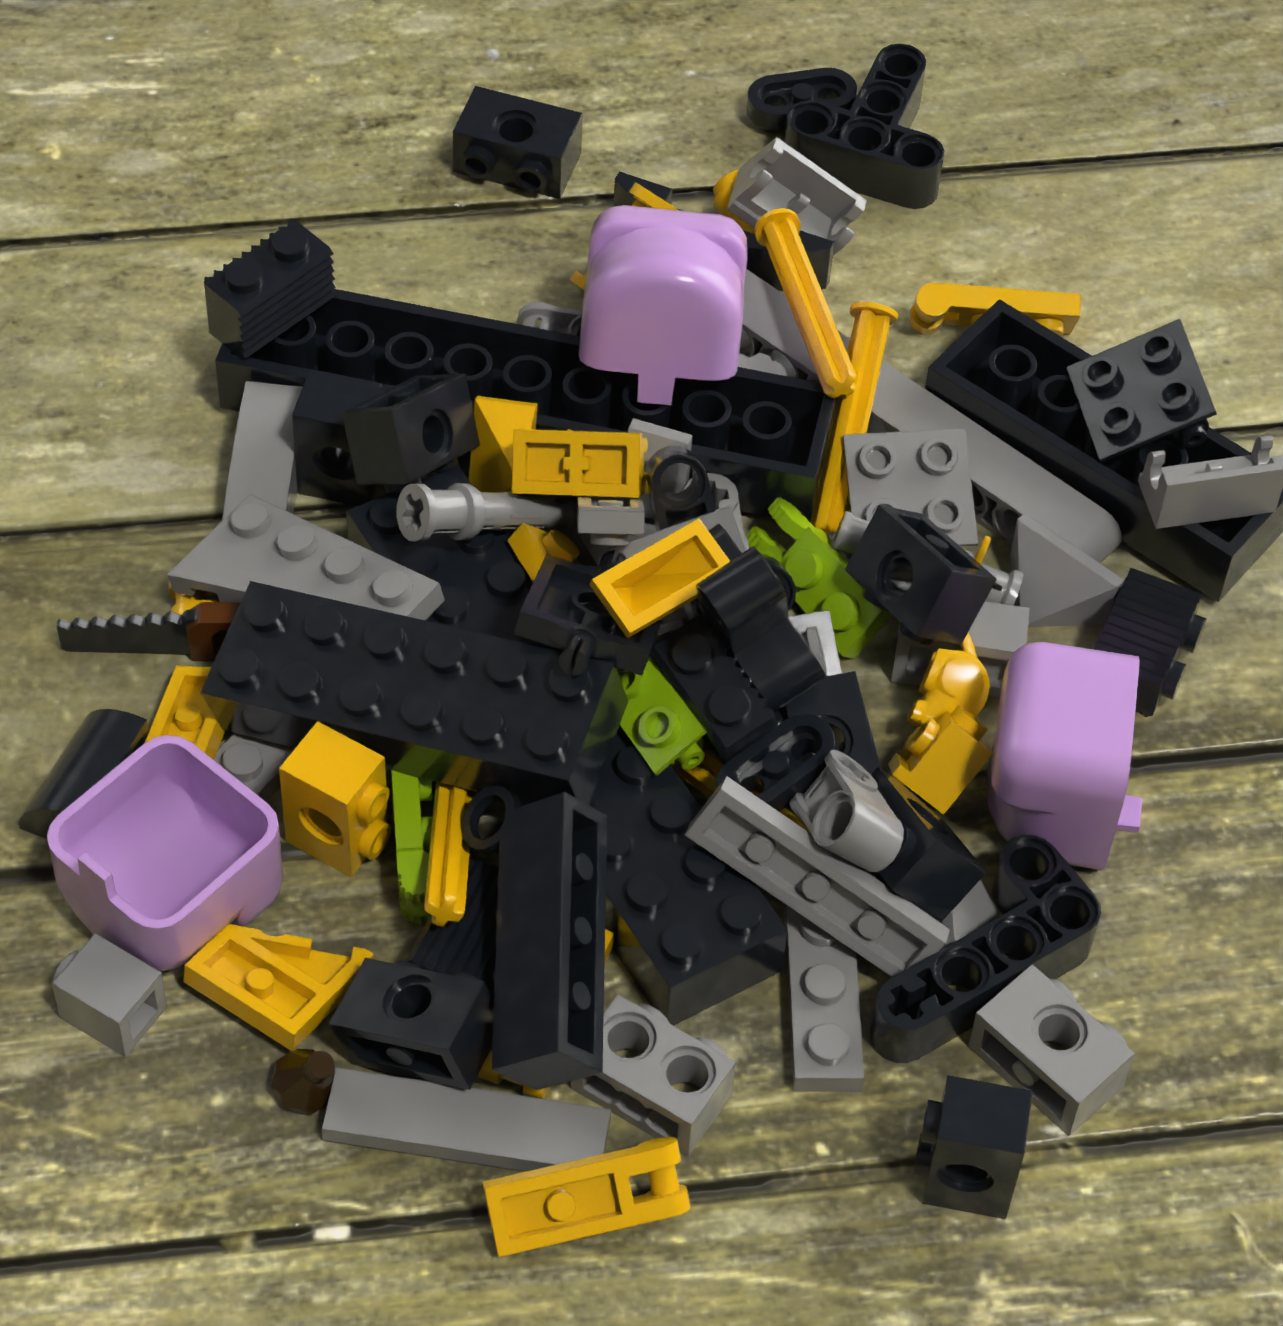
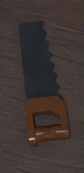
(156, 634)

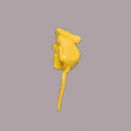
(951, 680)

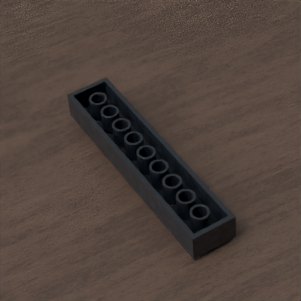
(752, 428)
(677, 912)

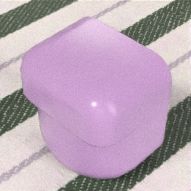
(663, 297)
(1065, 750)
(166, 853)

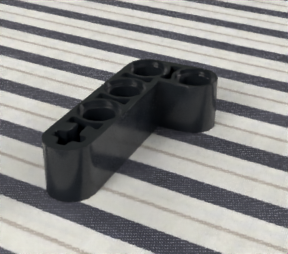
(919, 1010)

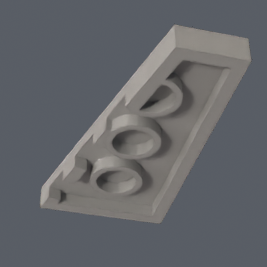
(291, 553)

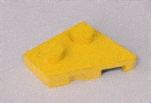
(273, 980)

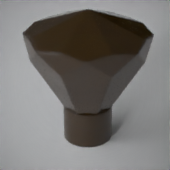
(304, 1080)

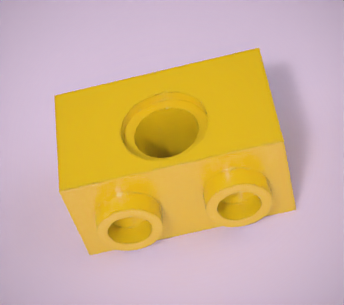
(335, 799)

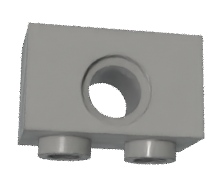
(1064, 1083)

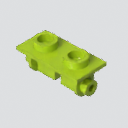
(660, 721)

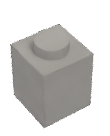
(109, 994)

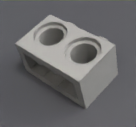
(642, 1086)

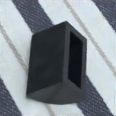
(94, 751)

